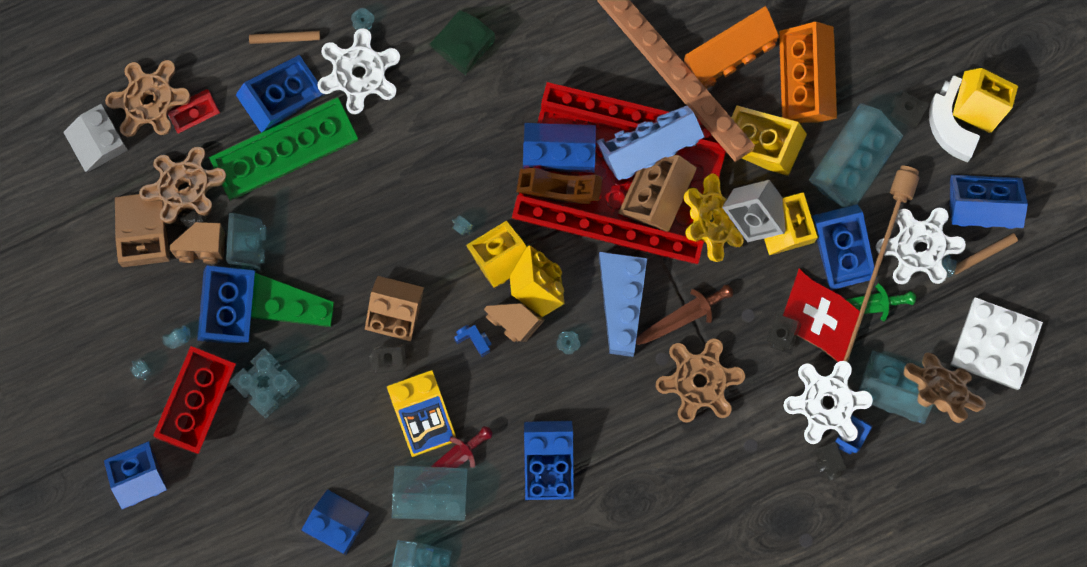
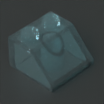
(245, 242)

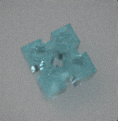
(279, 383)

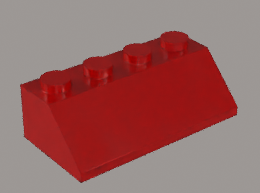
(194, 400)

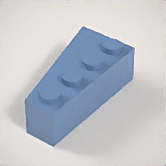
(650, 142)
(622, 294)

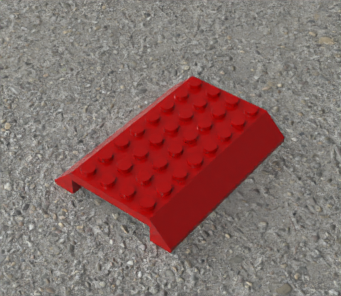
(602, 217)

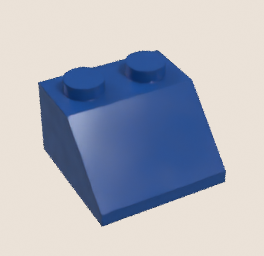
(135, 475)
(335, 522)

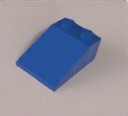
(279, 93)
(844, 246)

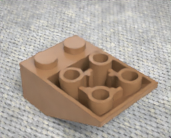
(140, 232)

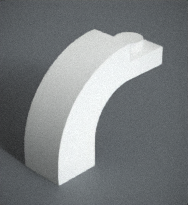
(945, 129)

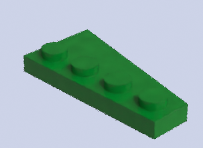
(288, 304)

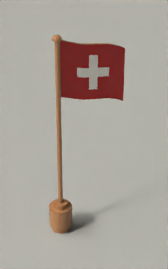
(826, 316)

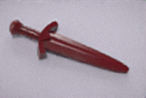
(462, 451)

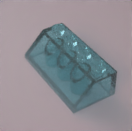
(856, 156)

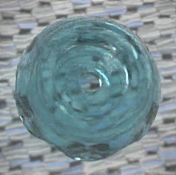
(177, 337)

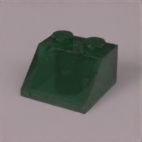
(463, 41)

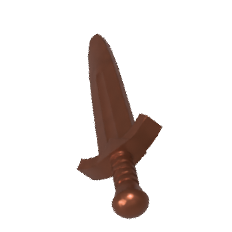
(691, 311)

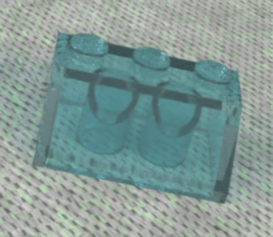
(891, 389)
(429, 493)

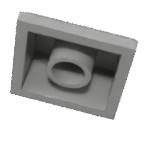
(94, 138)
(756, 210)

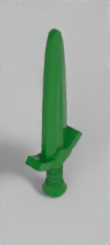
(880, 302)

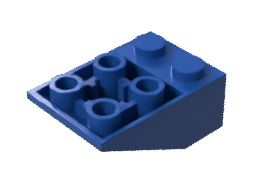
(548, 460)

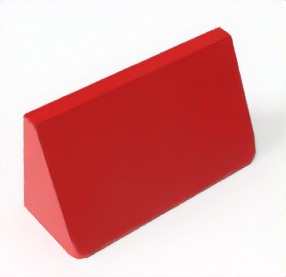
(196, 111)

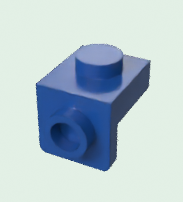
(479, 340)
(855, 445)

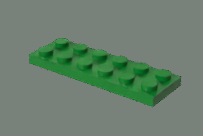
(284, 148)

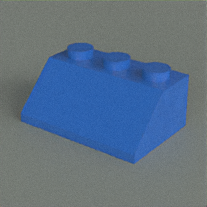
(559, 147)
(987, 201)
(226, 305)

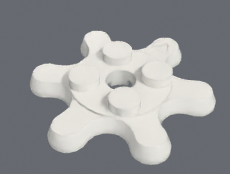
(358, 55)
(921, 231)
(812, 406)

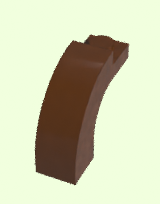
(559, 187)

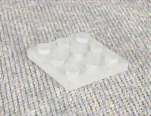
(996, 343)

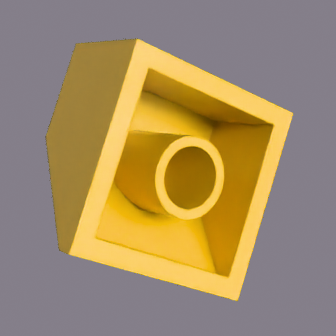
(497, 253)

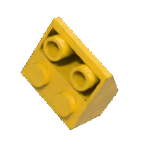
(984, 99)
(798, 225)
(537, 282)

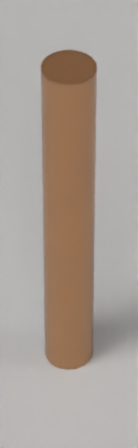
(284, 37)
(985, 253)

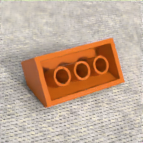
(732, 47)
(808, 73)

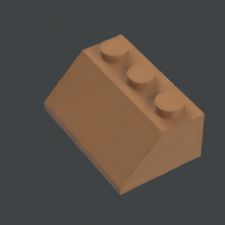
(658, 192)

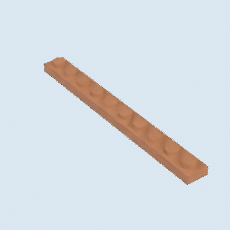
(679, 77)

